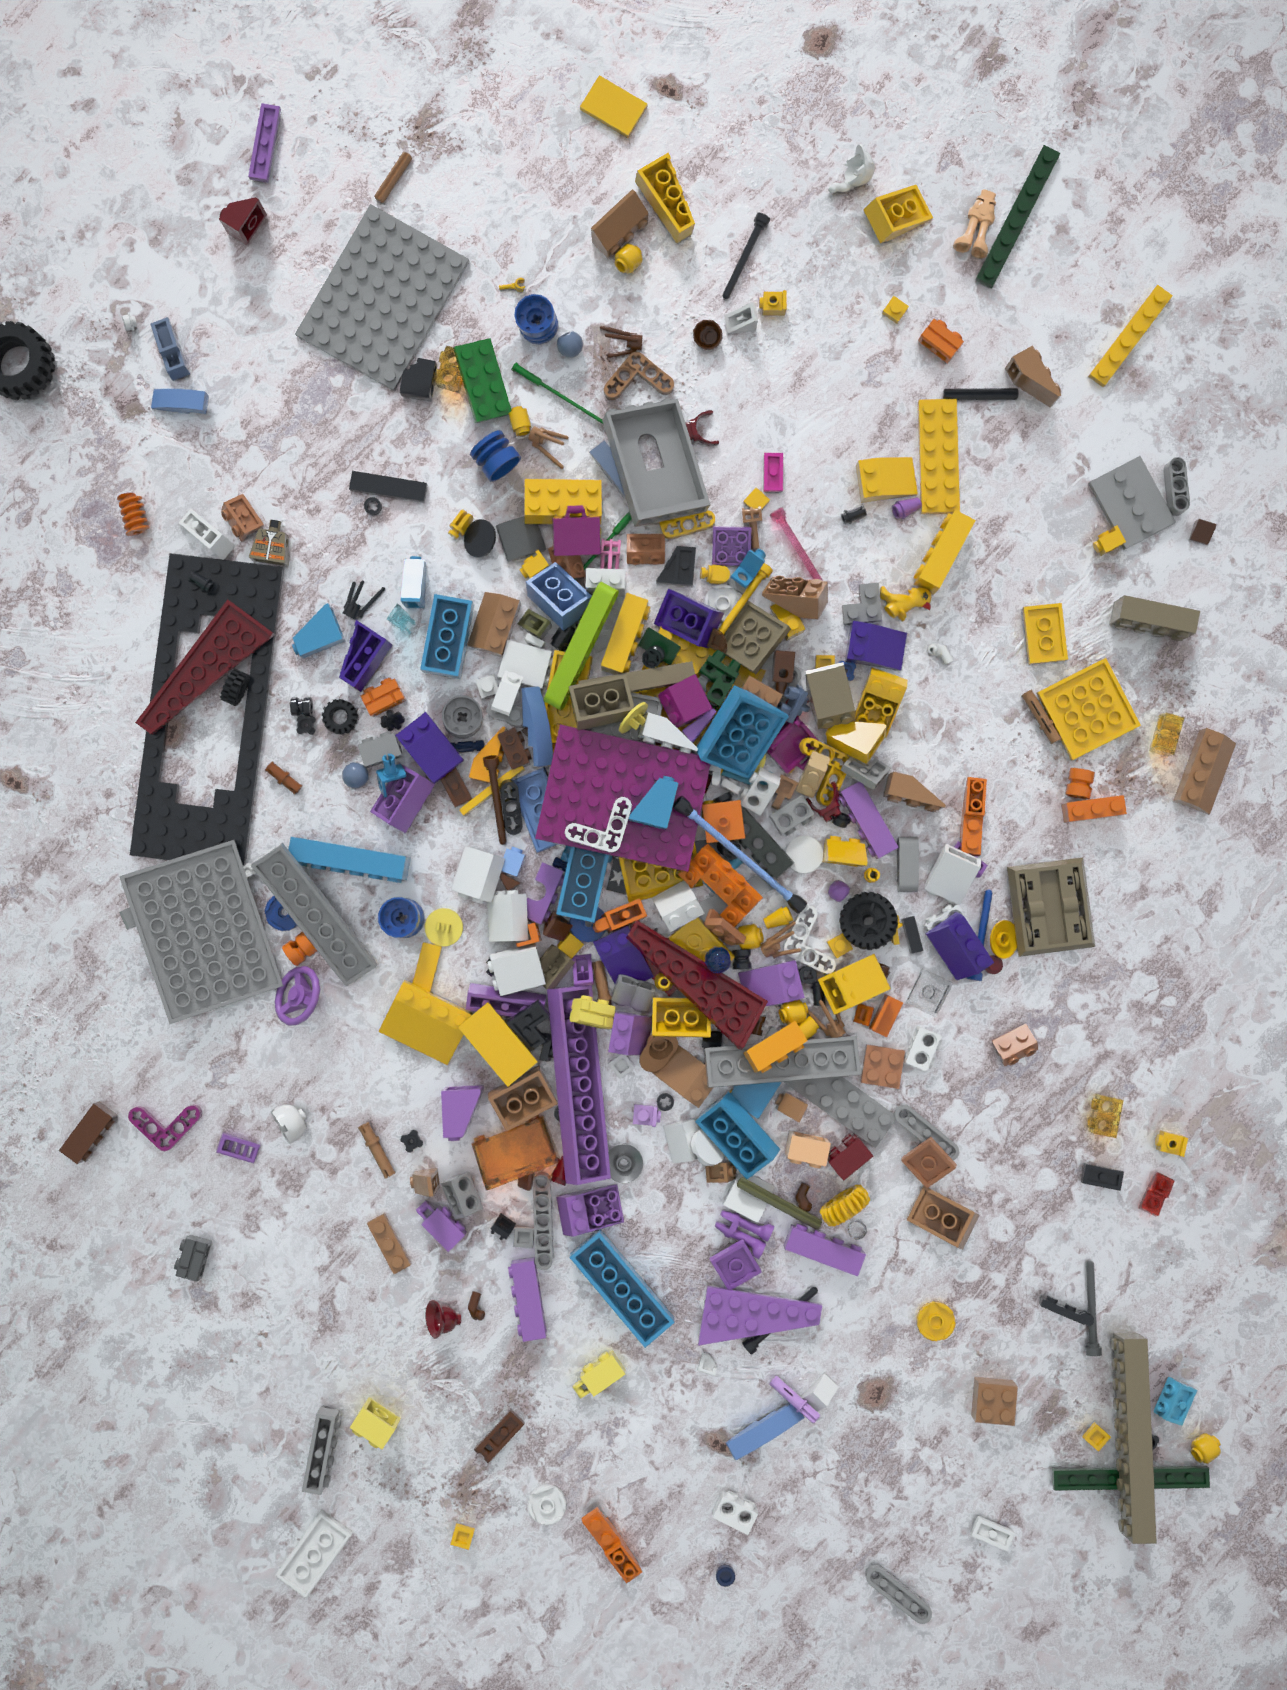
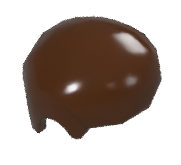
(707, 334)

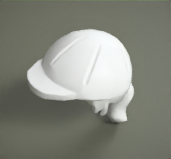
(859, 171)

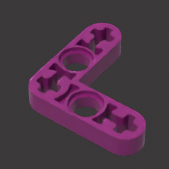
(162, 1132)

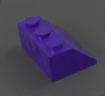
(959, 947)

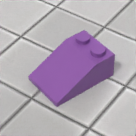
(775, 982)

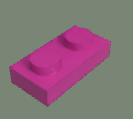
(773, 472)

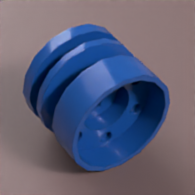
(535, 308)
(495, 455)
(390, 915)

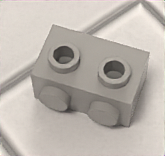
(374, 750)

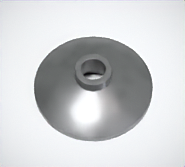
(626, 1173)

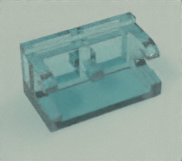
(399, 618)

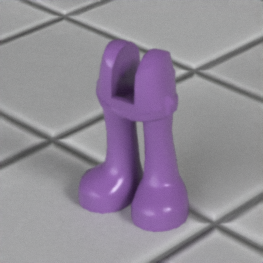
(756, 1244)

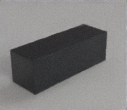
(912, 934)

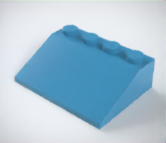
(741, 733)

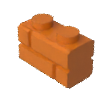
(941, 340)
(382, 697)

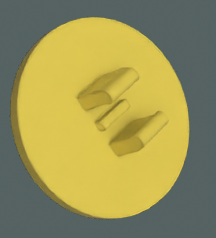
(633, 717)
(443, 927)

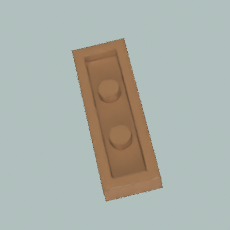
(389, 1243)

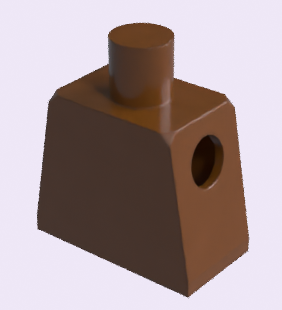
(786, 661)

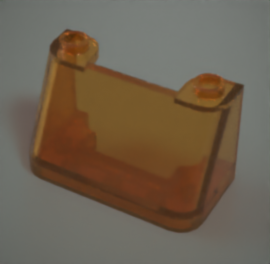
(515, 1152)

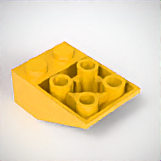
(880, 698)
(854, 984)

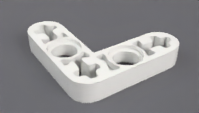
(603, 836)
(800, 955)

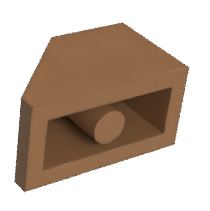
(791, 1106)

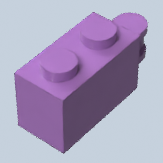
(441, 1225)

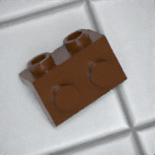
(513, 748)

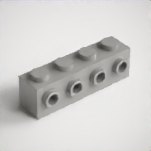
(320, 1451)

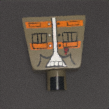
(271, 546)

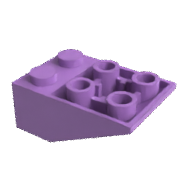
(589, 1210)

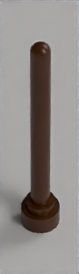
(491, 763)

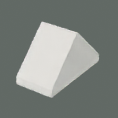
(742, 319)
(821, 1392)

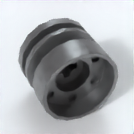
(465, 706)

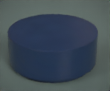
(725, 1575)

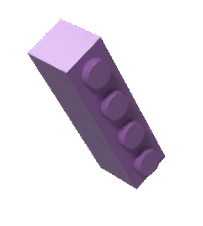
(868, 819)
(504, 1005)
(824, 1249)
(528, 1298)

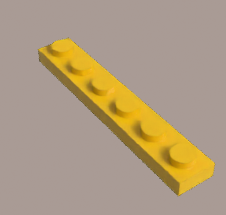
(1130, 335)

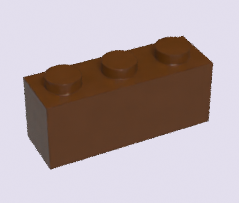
(88, 1133)

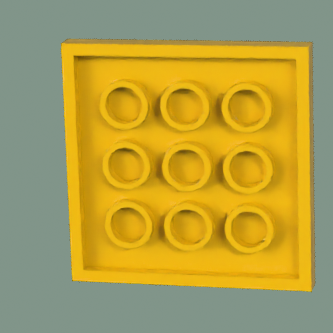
(1088, 709)

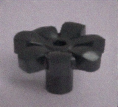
(392, 720)

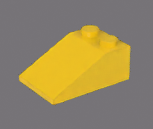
(897, 213)
(886, 478)
(844, 852)

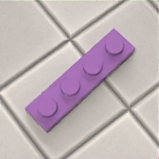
(264, 142)

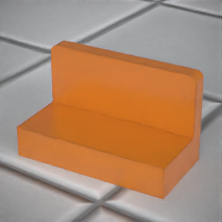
(534, 934)
(885, 1015)

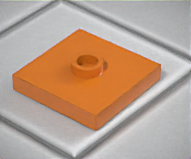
(726, 819)

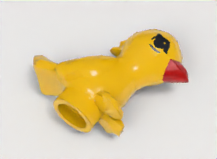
(900, 604)

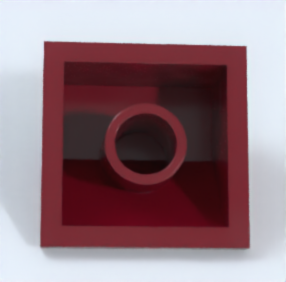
(243, 219)

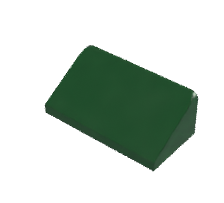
(652, 638)

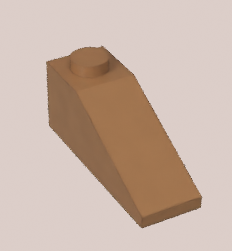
(425, 1182)

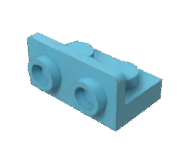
(1175, 1401)

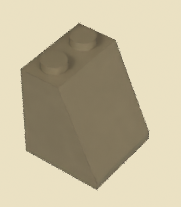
(830, 696)

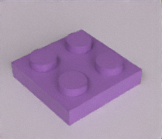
(735, 1265)

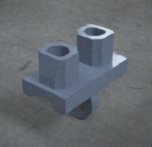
(796, 702)

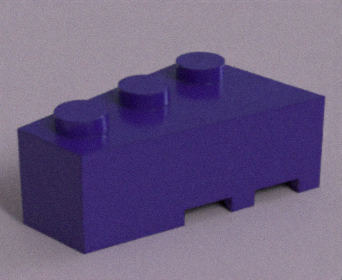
(364, 656)

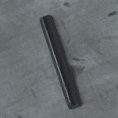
(981, 393)

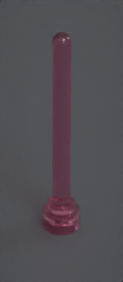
(780, 518)

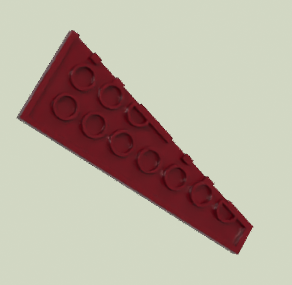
(217, 651)
(716, 995)

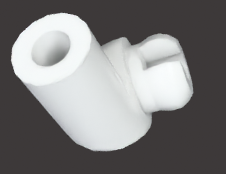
(940, 650)

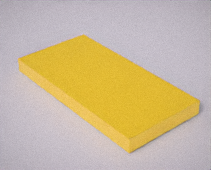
(497, 1044)

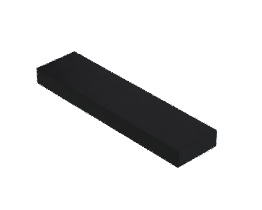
(388, 486)

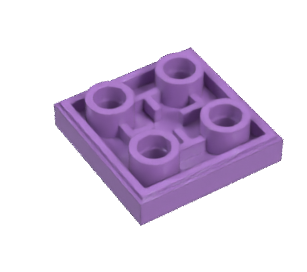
(730, 545)

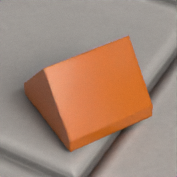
(863, 1014)

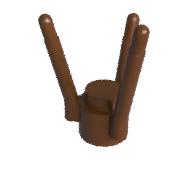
(634, 340)

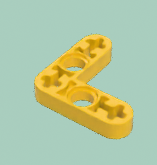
(673, 522)
(833, 768)

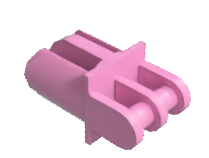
(610, 554)

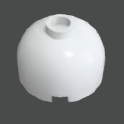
(290, 1121)

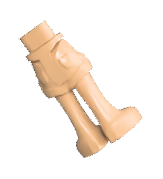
(981, 213)

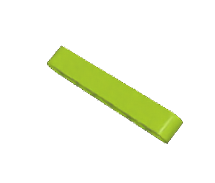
(581, 645)

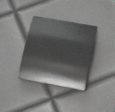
(520, 538)

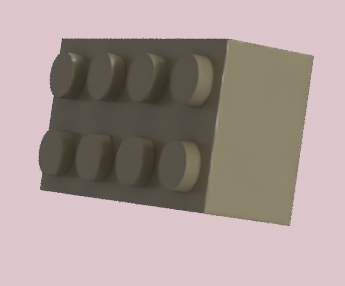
(1154, 618)

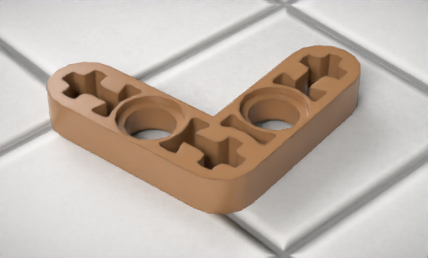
(633, 371)

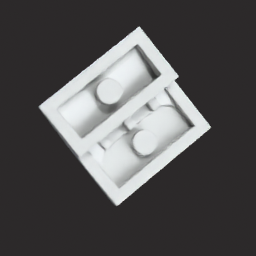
(744, 1202)

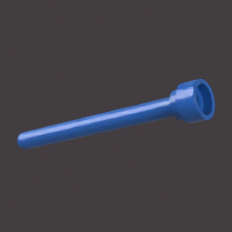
(983, 926)

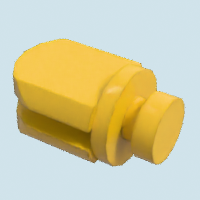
(460, 524)
(715, 574)

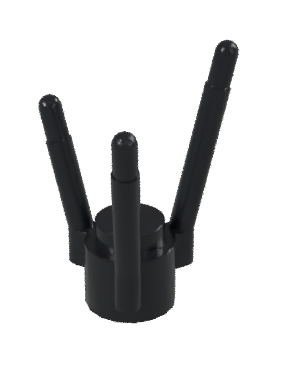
(351, 608)

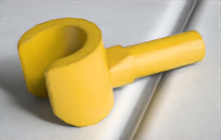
(514, 285)

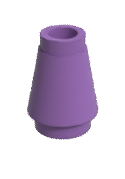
(904, 508)

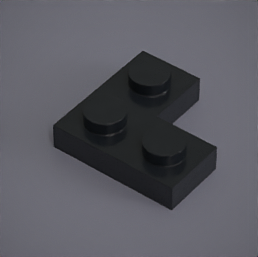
(525, 1025)

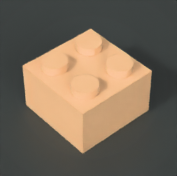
(807, 1148)

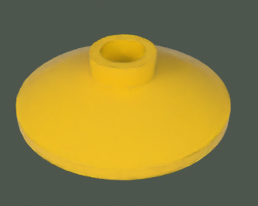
(1003, 939)

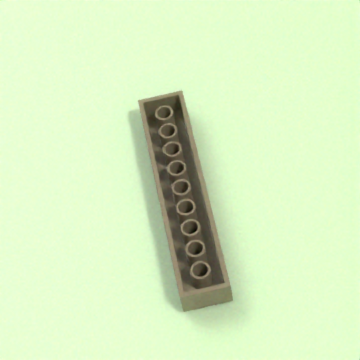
(1134, 1438)

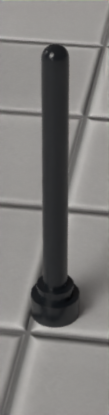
(761, 221)
(752, 1344)

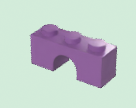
(551, 879)

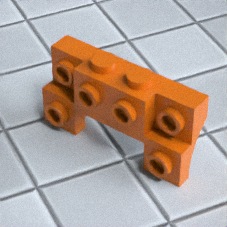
(724, 882)

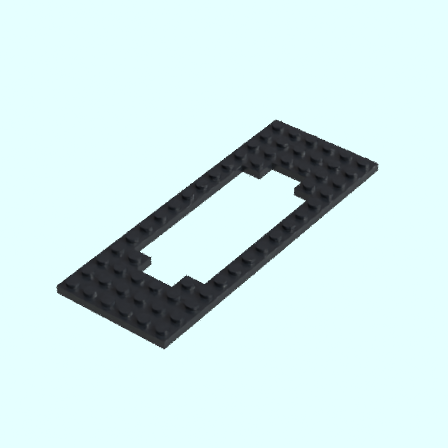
(160, 823)

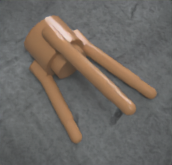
(540, 435)
(772, 945)
(834, 1028)

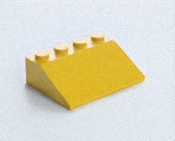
(649, 880)
(425, 1022)

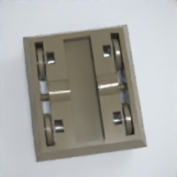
(1051, 907)

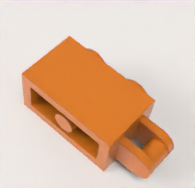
(620, 917)

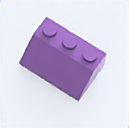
(403, 800)

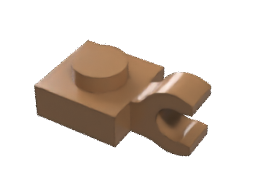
(785, 790)

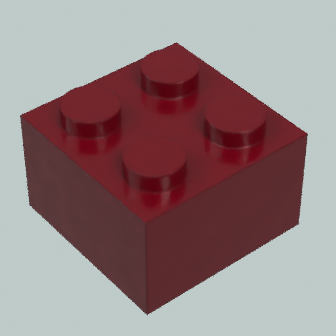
(848, 1156)

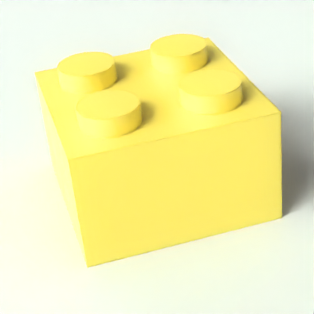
(375, 1423)

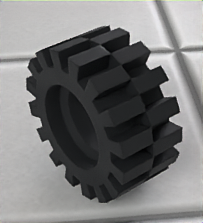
(235, 687)
(336, 705)

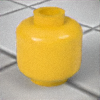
(628, 258)
(753, 936)
(793, 1011)
(1205, 1448)

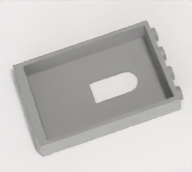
(661, 492)

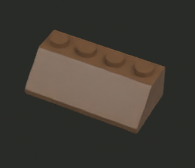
(1205, 770)

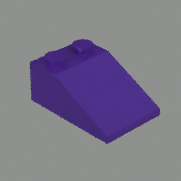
(688, 618)
(875, 646)
(429, 747)
(622, 957)

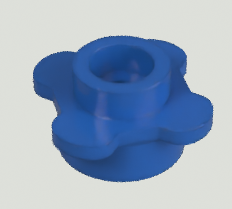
(850, 667)

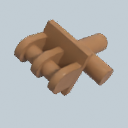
(753, 524)

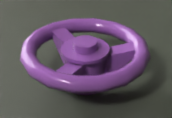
(299, 996)

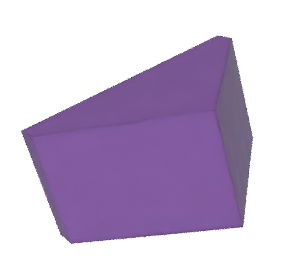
(583, 970)

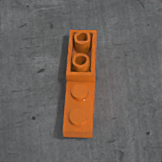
(972, 815)
(612, 1544)

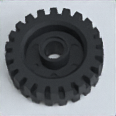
(865, 906)

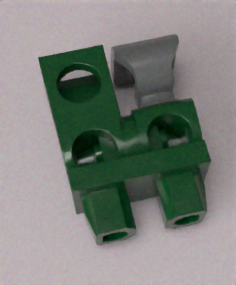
(721, 677)

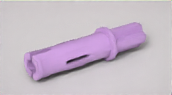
(794, 1399)

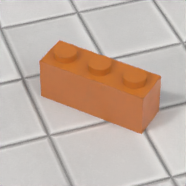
(1093, 808)

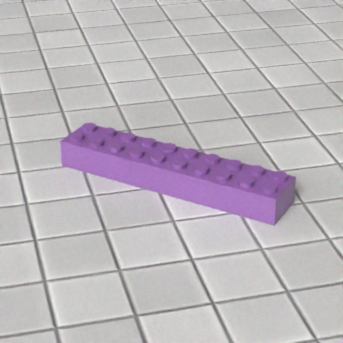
(578, 1090)

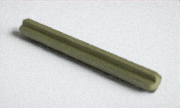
(779, 1203)

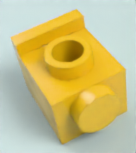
(773, 309)
(1109, 541)
(533, 565)
(1179, 1143)

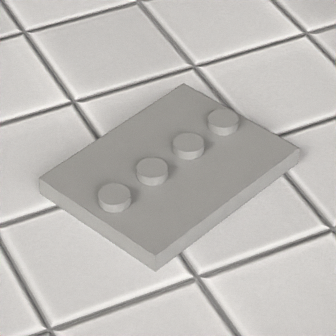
(1132, 501)

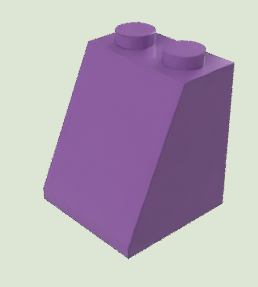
(629, 1033)
(458, 1109)

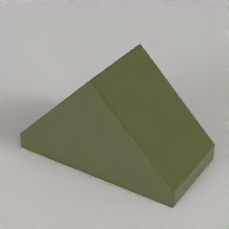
(535, 624)

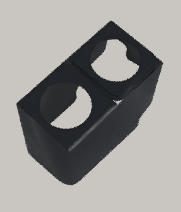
(419, 380)

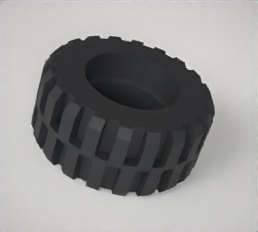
(39, 365)

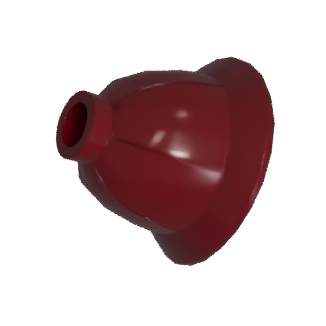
(440, 1318)

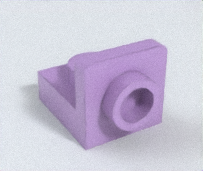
(646, 1115)

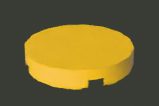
(935, 1321)

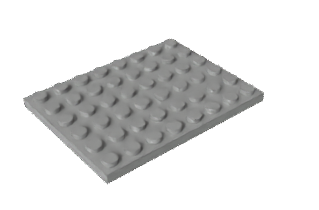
(382, 297)
(201, 931)

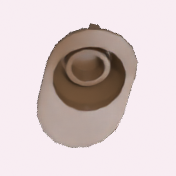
(657, 1052)

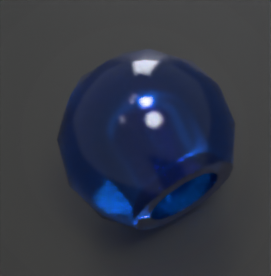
(717, 960)

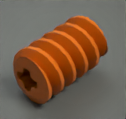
(132, 514)

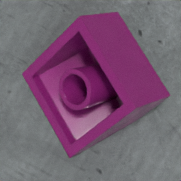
(685, 701)

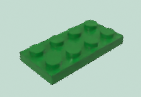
(482, 380)

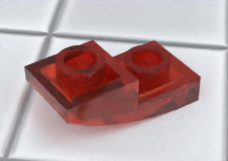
(1155, 1194)

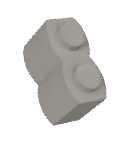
(514, 719)
(633, 993)

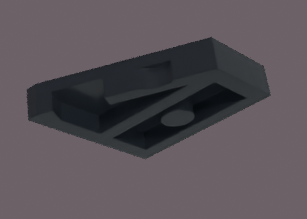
(679, 568)

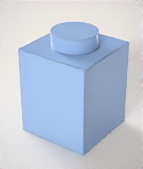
(513, 861)

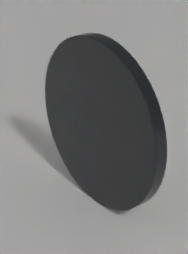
(479, 538)

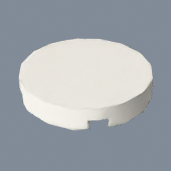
(718, 597)
(806, 854)
(705, 1149)
(547, 1504)

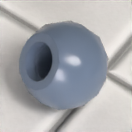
(570, 344)
(355, 775)

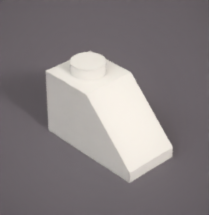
(507, 693)

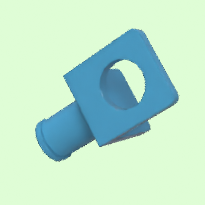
(749, 567)
(389, 773)

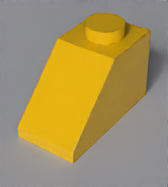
(790, 619)

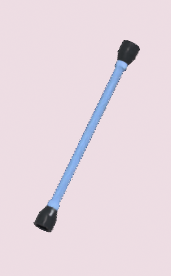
(685, 808)

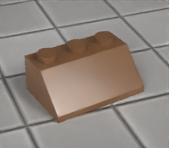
(619, 224)
(494, 623)
(522, 1099)

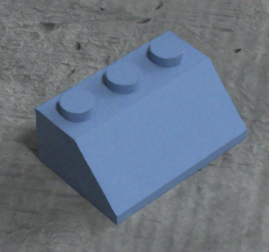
(558, 595)

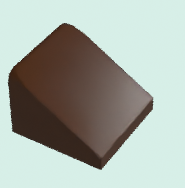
(1202, 531)
(508, 882)
(526, 1182)

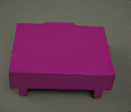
(576, 534)
(785, 746)

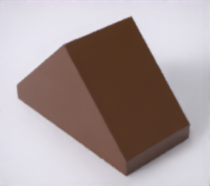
(556, 927)

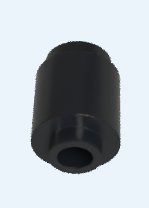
(562, 639)

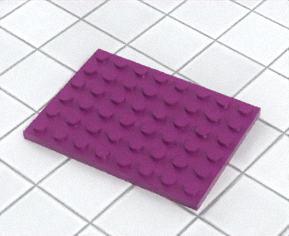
(596, 770)

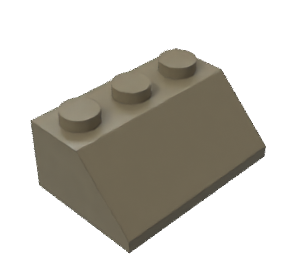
(601, 702)

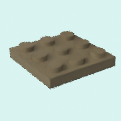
(754, 637)

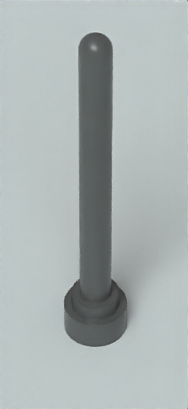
(1093, 1347)

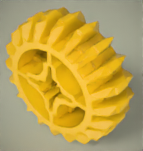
(845, 1205)

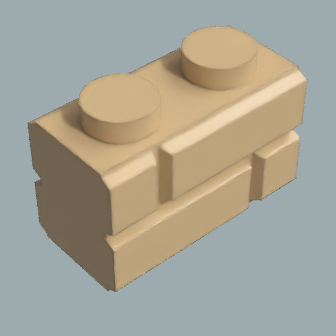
(812, 774)

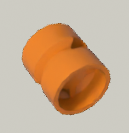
(1080, 783)
(299, 949)

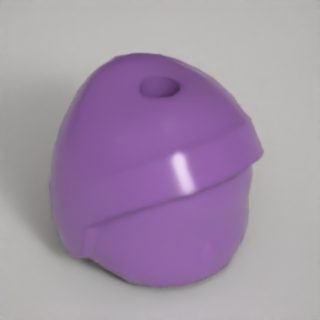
(838, 890)

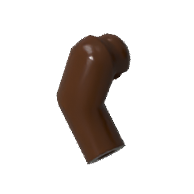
(473, 1307)

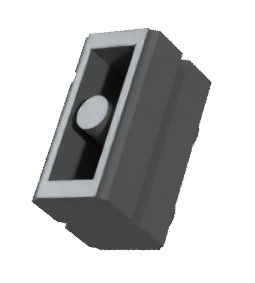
(193, 1258)

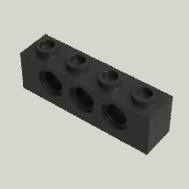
(782, 861)

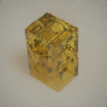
(448, 368)
(1166, 734)
(1111, 1116)

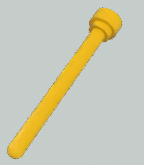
(763, 573)

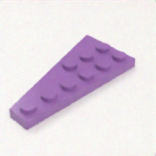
(743, 1314)

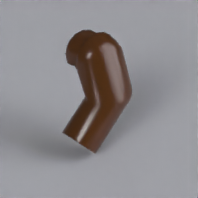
(801, 1197)

